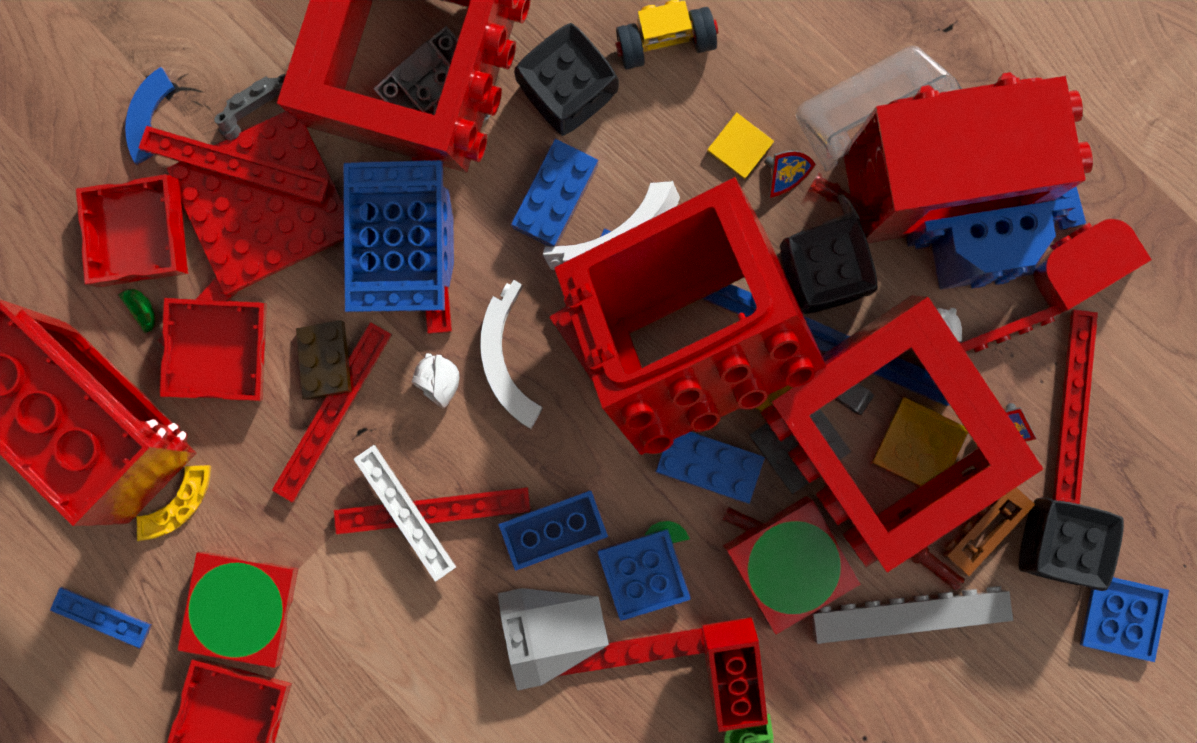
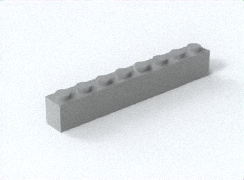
(911, 616)

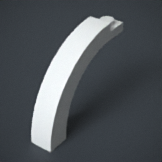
(659, 199)
(493, 361)

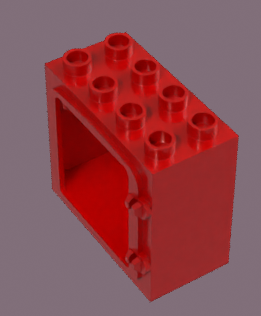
(324, 59)
(966, 153)
(663, 270)
(80, 423)
(946, 499)

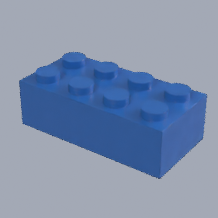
(555, 194)
(712, 466)
(553, 530)

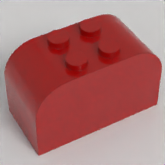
(1088, 262)
(735, 674)

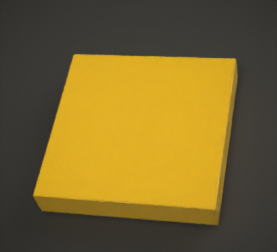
(740, 146)

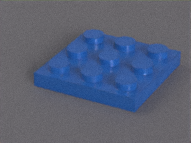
(644, 574)
(1125, 619)

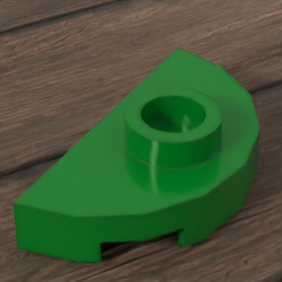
(139, 307)
(676, 531)

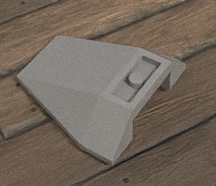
(422, 75)
(549, 632)

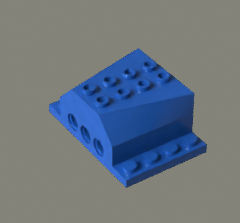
(397, 236)
(990, 243)

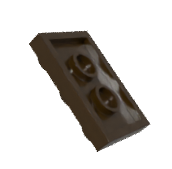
(323, 360)

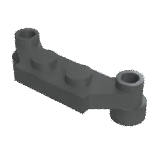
(245, 103)

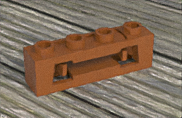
(960, 559)

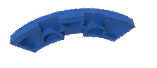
(141, 110)

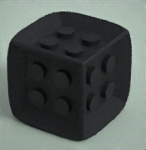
(566, 79)
(829, 265)
(1071, 543)

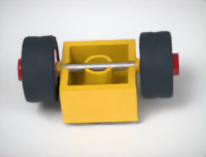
(665, 27)

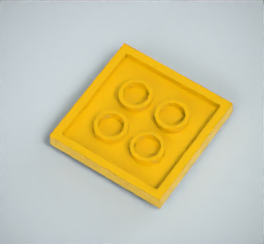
(919, 443)

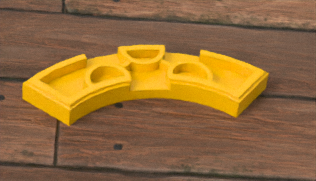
(180, 508)

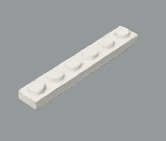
(404, 513)

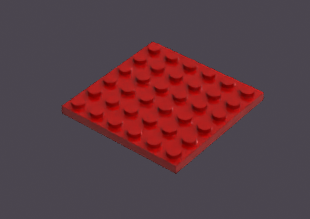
(253, 228)

